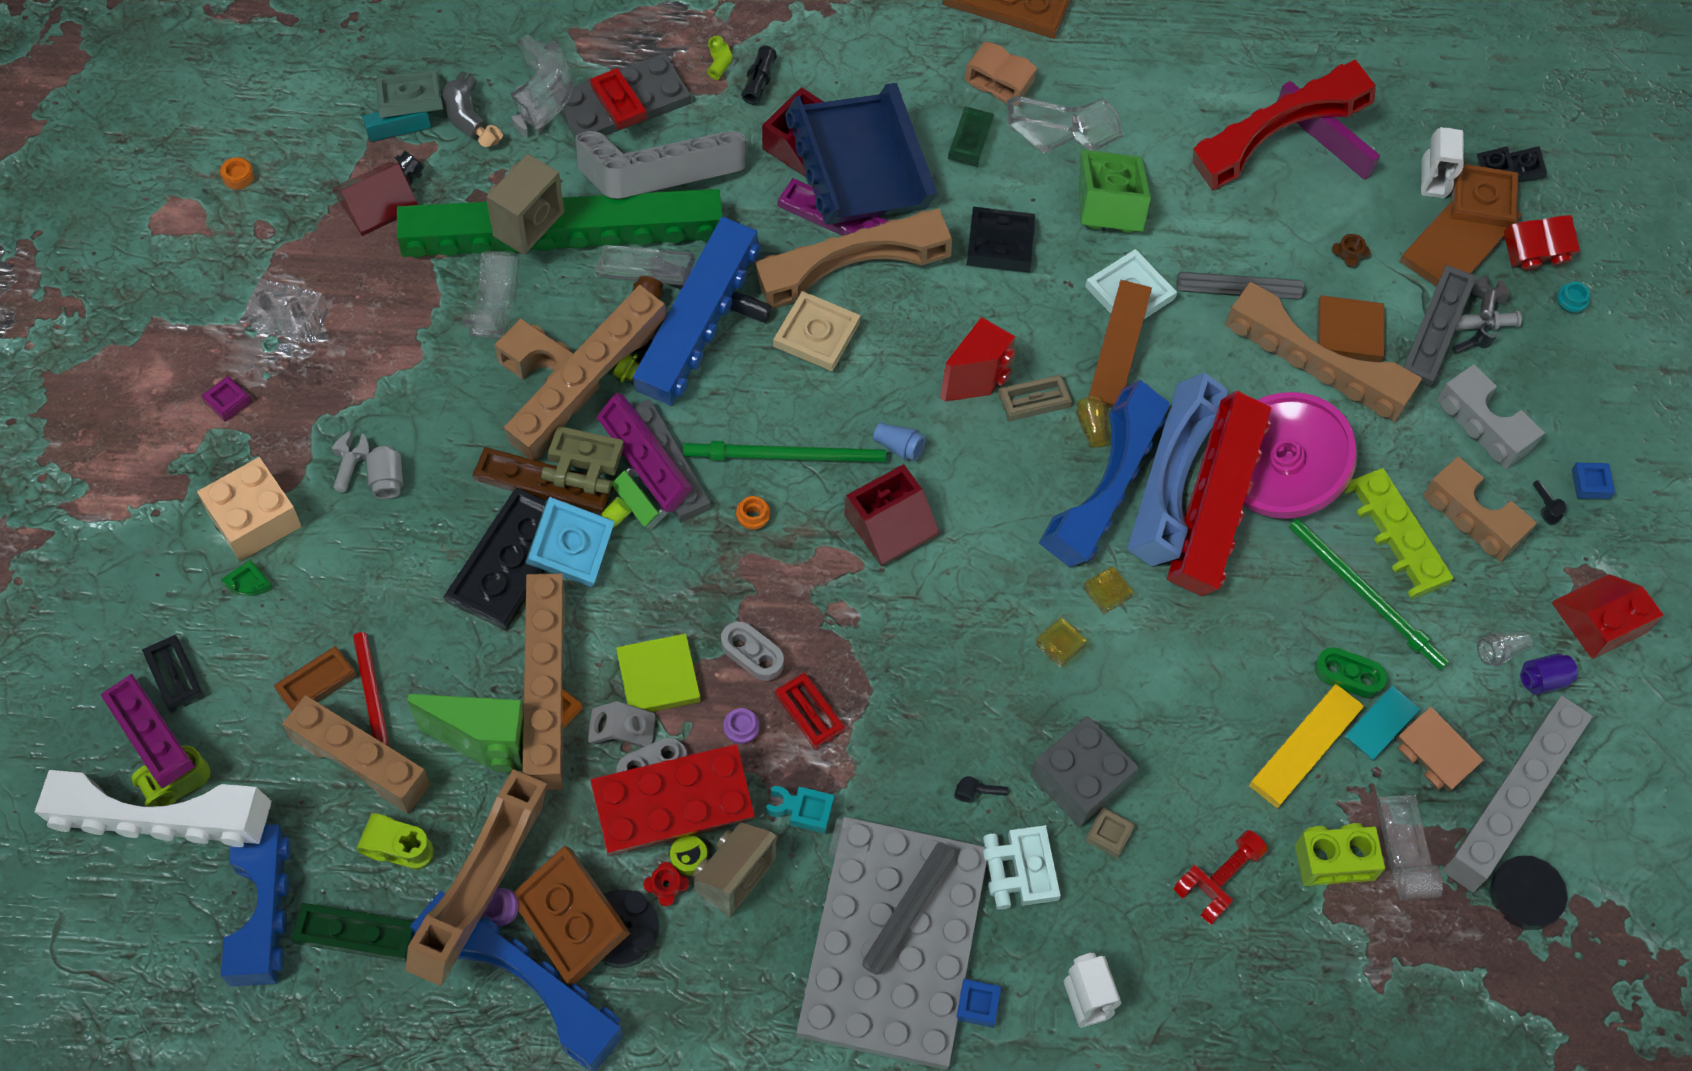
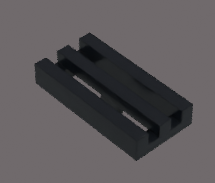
(183, 697)

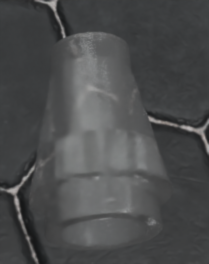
(1503, 646)

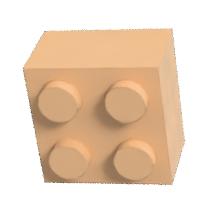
(249, 509)

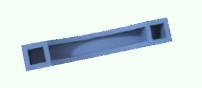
(1160, 521)

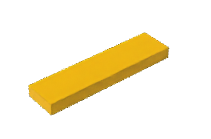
(1306, 746)

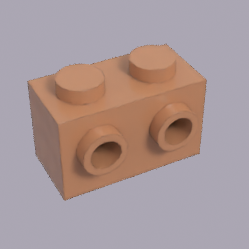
(1438, 750)

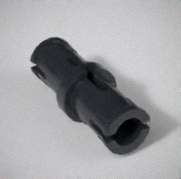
(759, 75)

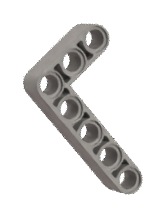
(660, 166)

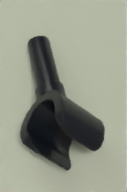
(1479, 339)
(1554, 508)
(969, 786)

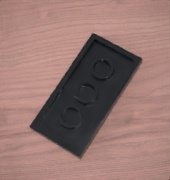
(495, 574)

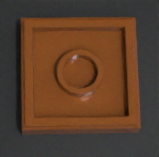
(1485, 196)
(1351, 327)

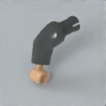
(460, 110)

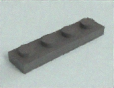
(1439, 324)
(696, 500)

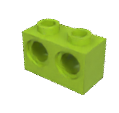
(1341, 863)

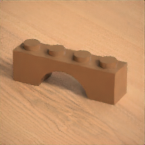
(378, 765)

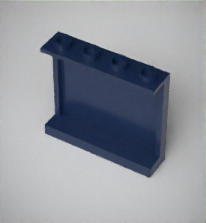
(861, 156)

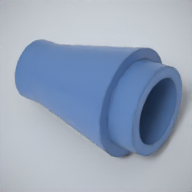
(902, 441)

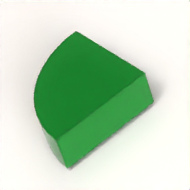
(247, 580)

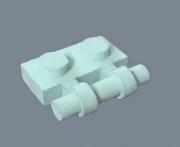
(1032, 864)

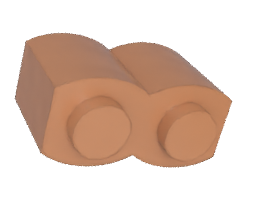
(999, 72)

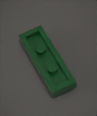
(353, 932)

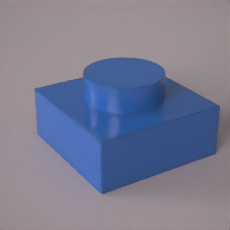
(1593, 480)
(978, 1003)

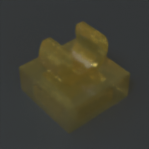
(1108, 590)

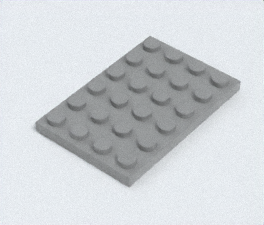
(915, 999)

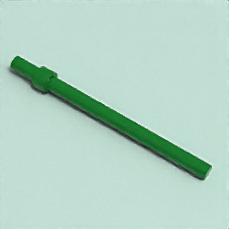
(718, 451)
(1417, 640)

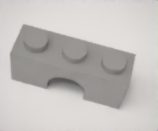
(1503, 437)

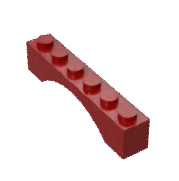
(1335, 94)

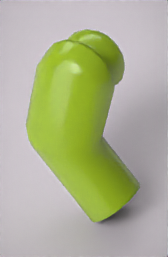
(721, 55)

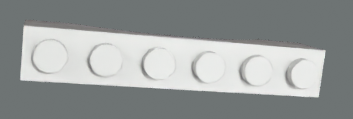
(223, 814)

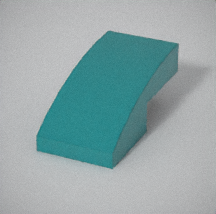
(1382, 723)

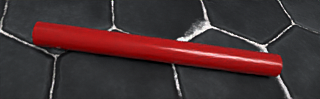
(370, 687)

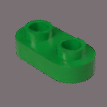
(1350, 671)

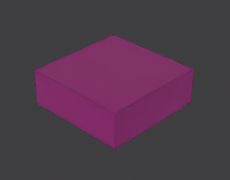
(226, 398)

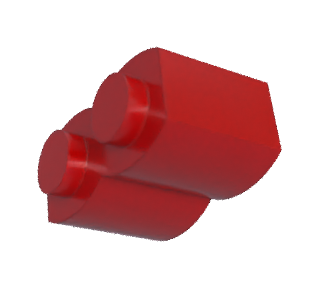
(1542, 241)

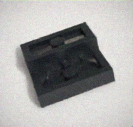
(1001, 239)

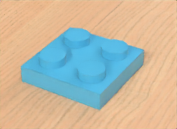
(570, 542)

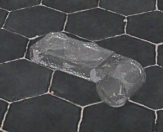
(1407, 849)

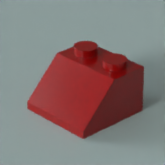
(979, 363)
(1608, 613)

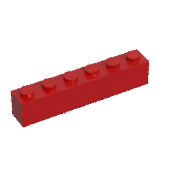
(1220, 493)

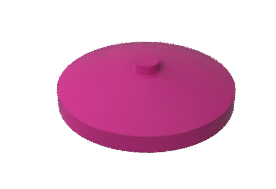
(1303, 458)

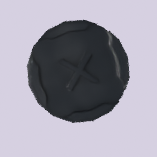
(1528, 892)

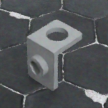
(623, 724)

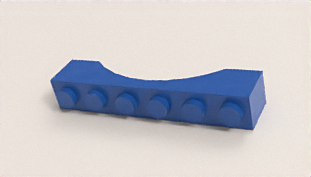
(1133, 423)
(582, 1029)

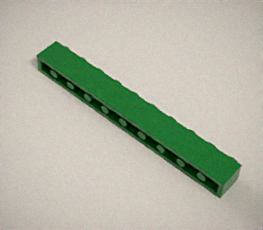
(585, 223)

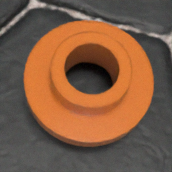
(753, 504)

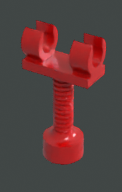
(1249, 847)

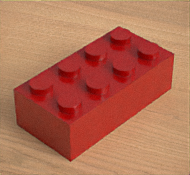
(672, 800)

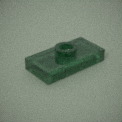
(971, 136)

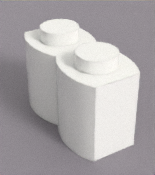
(1442, 162)
(1091, 990)

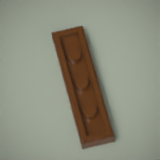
(514, 471)

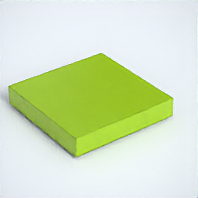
(658, 673)

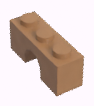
(528, 348)
(1494, 530)

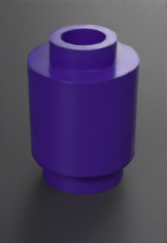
(1548, 673)

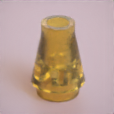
(1094, 420)

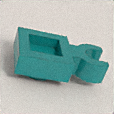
(807, 809)

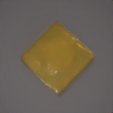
(1060, 642)

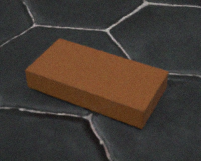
(316, 678)

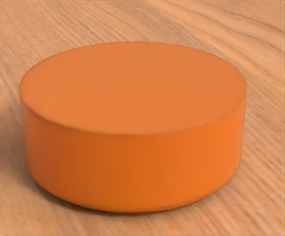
(237, 173)

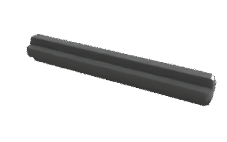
(1236, 284)
(908, 908)

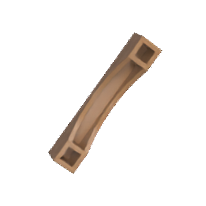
(911, 239)
(1377, 385)
(553, 404)
(543, 679)
(457, 914)

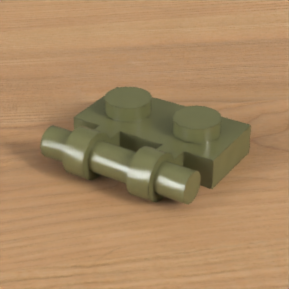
(584, 451)

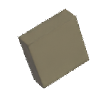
(1110, 832)

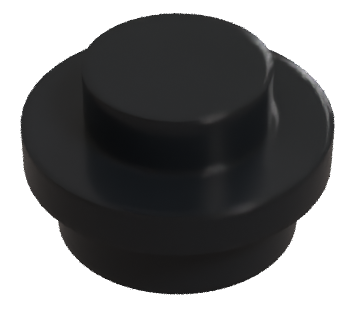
(409, 165)

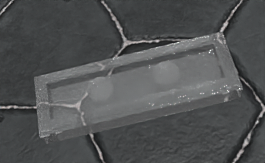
(633, 262)

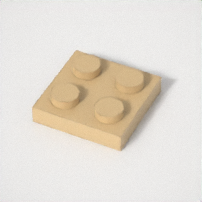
(816, 331)

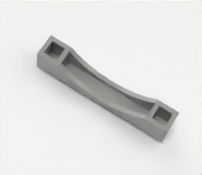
(1517, 794)

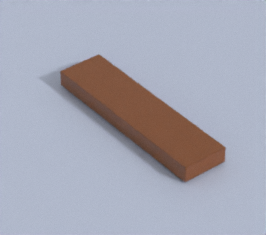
(1120, 341)

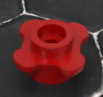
(664, 873)

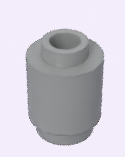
(384, 472)

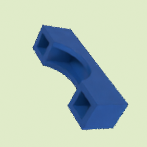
(253, 951)

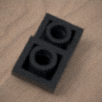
(1527, 162)

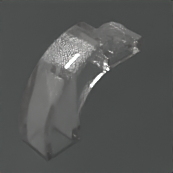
(549, 88)
(495, 295)

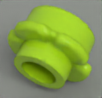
(626, 368)

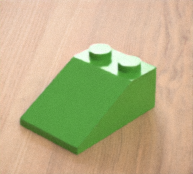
(1113, 191)
(476, 727)

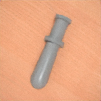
(1474, 321)

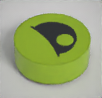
(687, 854)

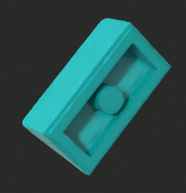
(386, 127)

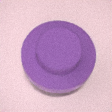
(741, 726)
(502, 907)

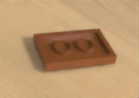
(570, 915)

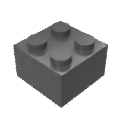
(1083, 771)

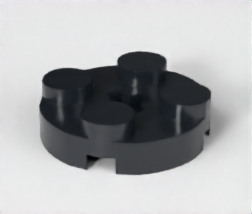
(636, 910)

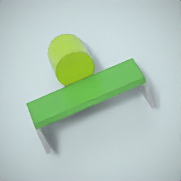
(633, 501)

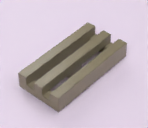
(1037, 402)

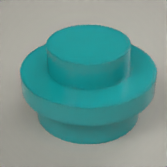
(1573, 297)

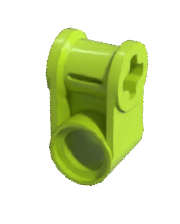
(182, 786)
(390, 840)

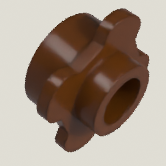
(1356, 245)

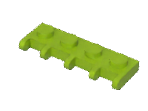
(1401, 532)

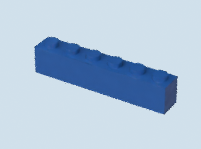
(697, 311)

